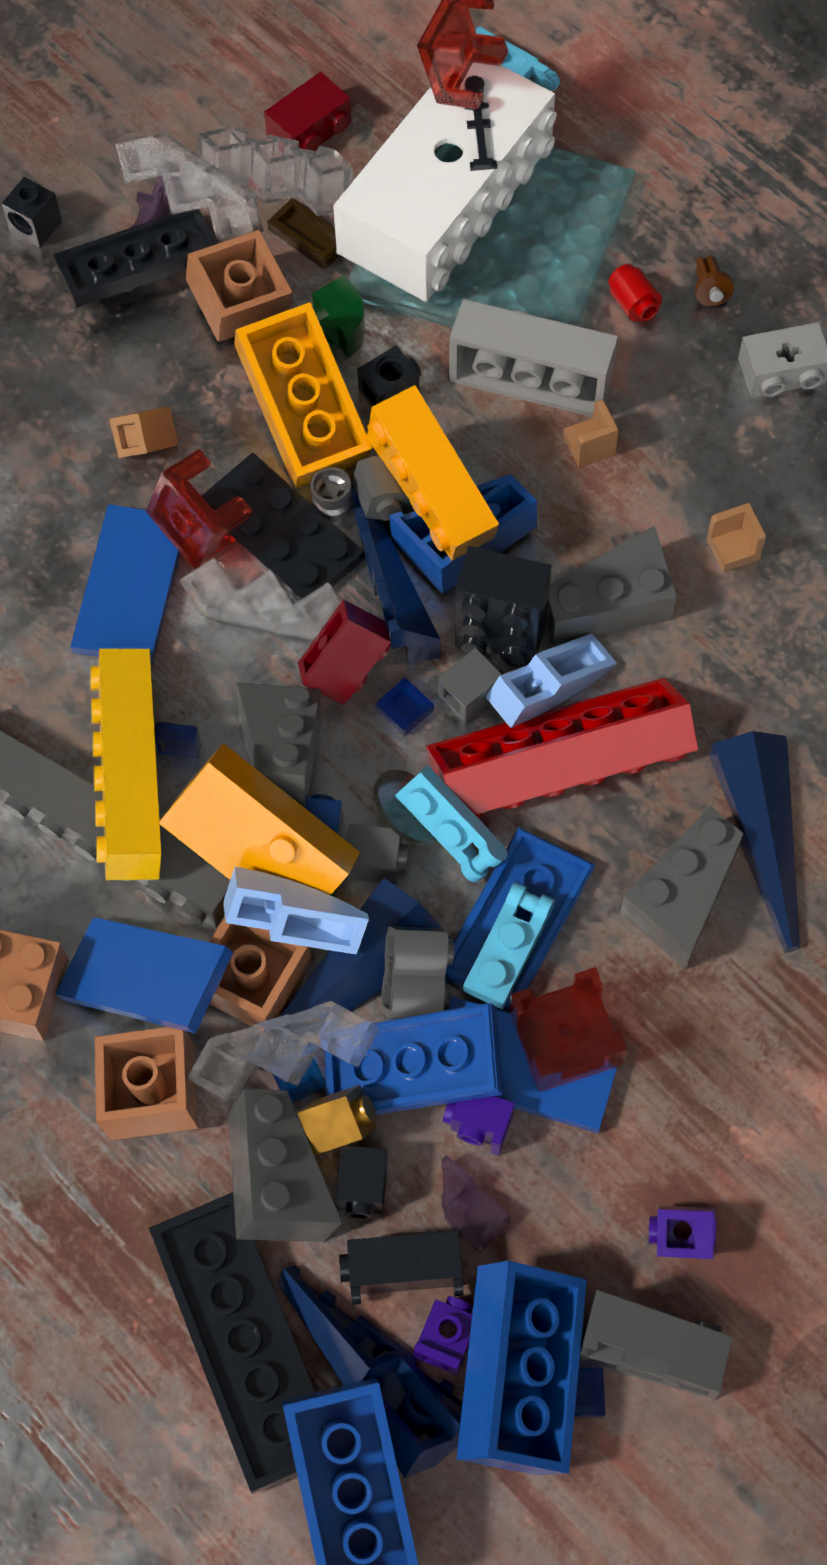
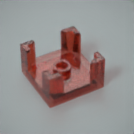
(451, 48)
(188, 518)
(567, 1032)

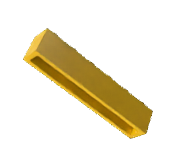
(127, 765)

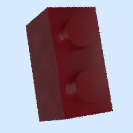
(310, 113)
(344, 652)

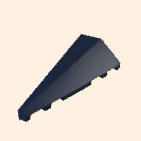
(399, 601)
(757, 788)
(358, 977)
(418, 1410)

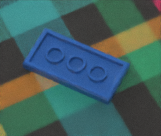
(126, 585)
(544, 871)
(144, 974)
(426, 1061)
(574, 1103)

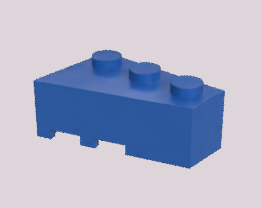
(509, 503)

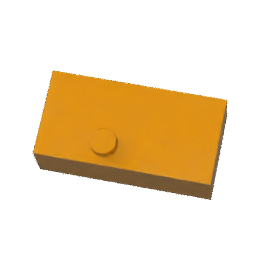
(302, 393)
(248, 822)

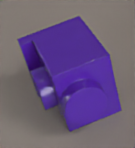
(481, 1121)
(700, 1243)
(441, 1351)

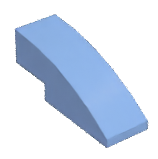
(549, 679)
(293, 912)

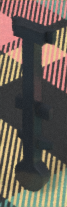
(476, 83)

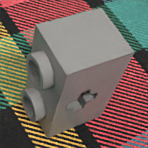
(784, 360)

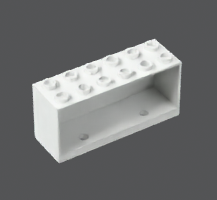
(420, 215)

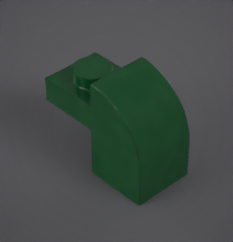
(340, 315)

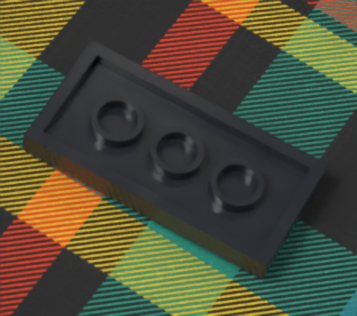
(132, 256)
(285, 529)

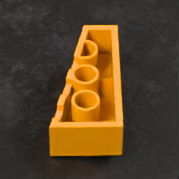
(430, 473)

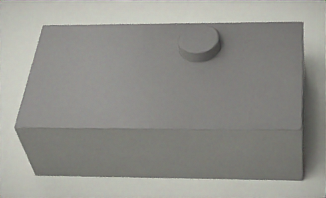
(531, 358)

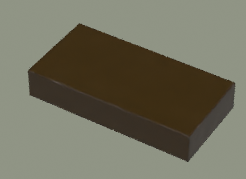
(305, 233)

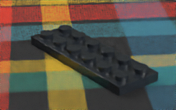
(236, 1334)

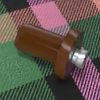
(713, 285)

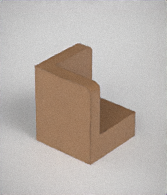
(143, 431)
(593, 438)
(736, 537)

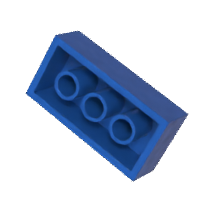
(522, 1369)
(349, 1477)

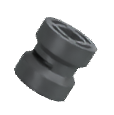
(336, 486)

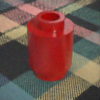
(634, 293)

